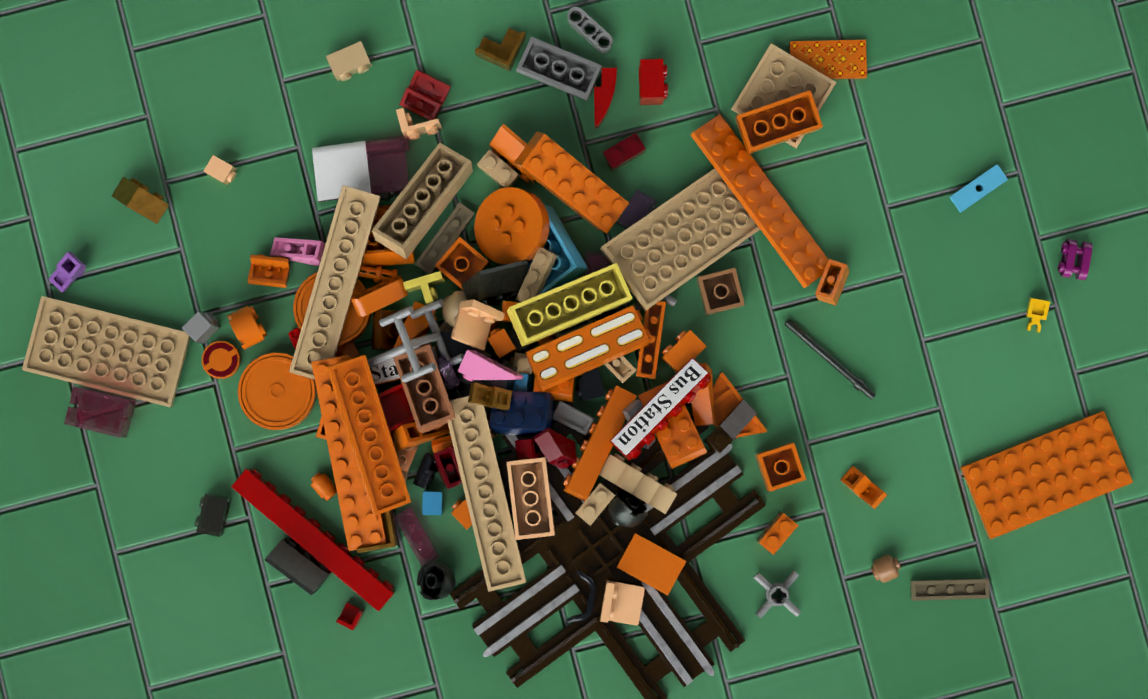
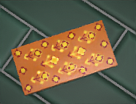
(833, 57)

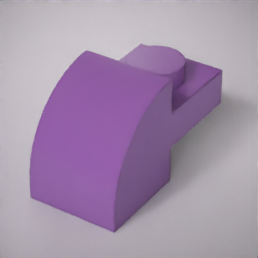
(67, 271)

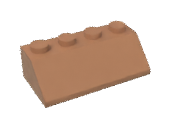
(426, 393)

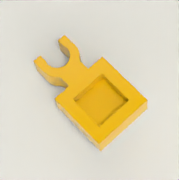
(1037, 310)

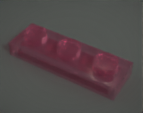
(416, 536)

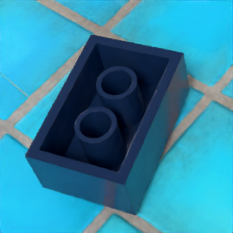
(527, 414)

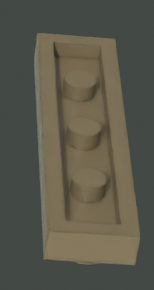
(445, 238)
(949, 589)

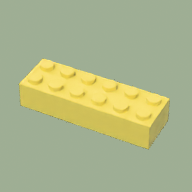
(569, 304)

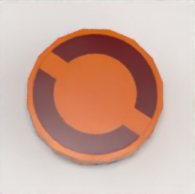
(221, 359)

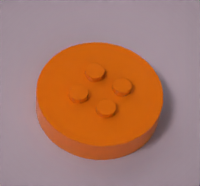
(511, 225)
(353, 326)
(273, 394)

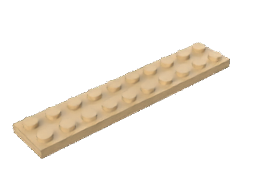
(335, 279)
(485, 495)

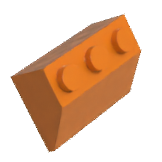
(509, 146)

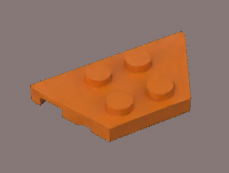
(725, 400)

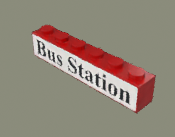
(661, 409)

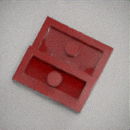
(425, 95)

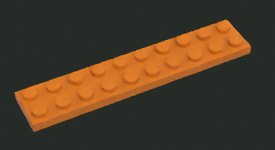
(761, 200)
(359, 523)

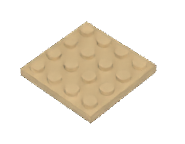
(779, 78)

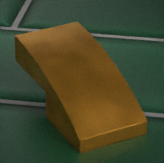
(490, 396)

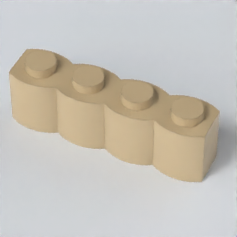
(637, 483)

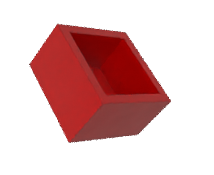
(651, 82)
(395, 407)

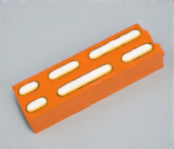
(588, 348)

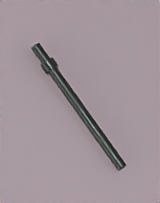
(857, 383)

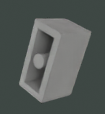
(201, 327)

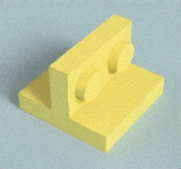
(425, 283)

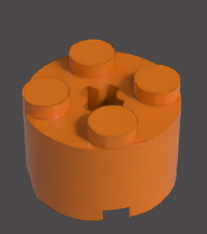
(246, 326)

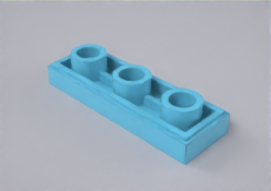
(987, 182)

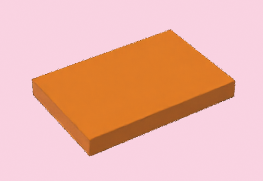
(651, 564)

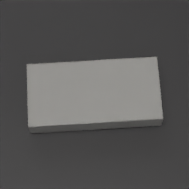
(572, 418)

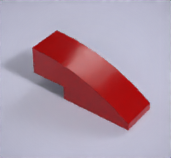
(604, 94)

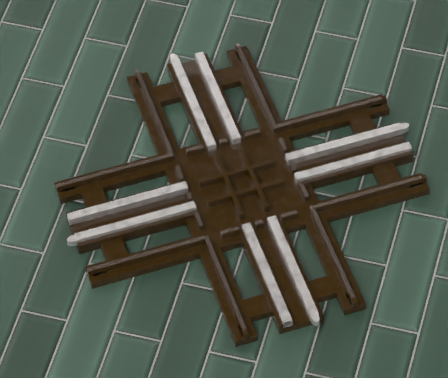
(597, 553)

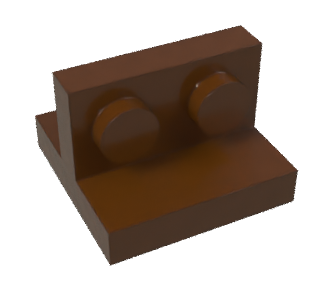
(384, 337)

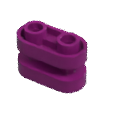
(1069, 250)

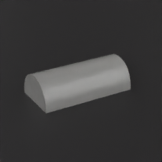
(559, 68)

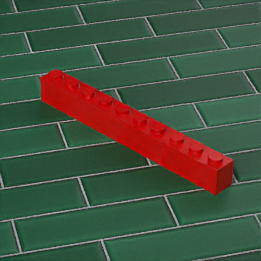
(313, 538)

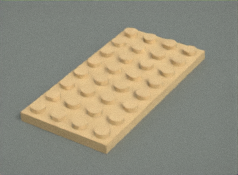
(680, 239)
(106, 351)

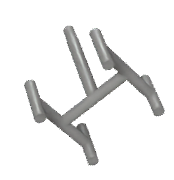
(409, 345)

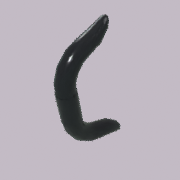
(591, 599)

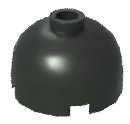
(626, 510)
(436, 580)

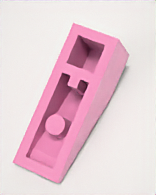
(298, 250)
(480, 367)

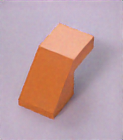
(863, 487)

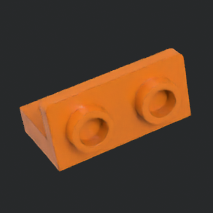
(269, 271)

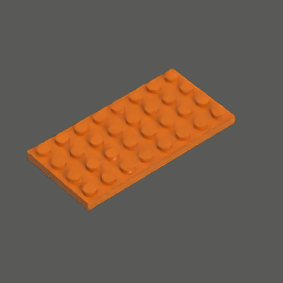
(1046, 475)

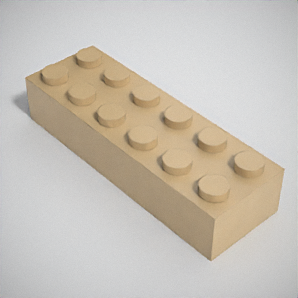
(422, 200)

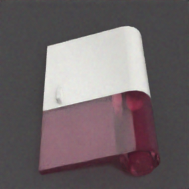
(365, 165)

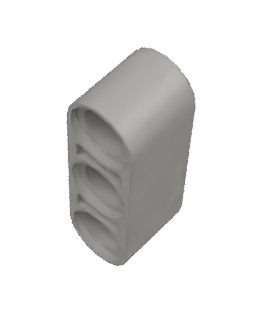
(586, 21)

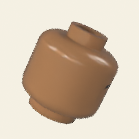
(885, 568)

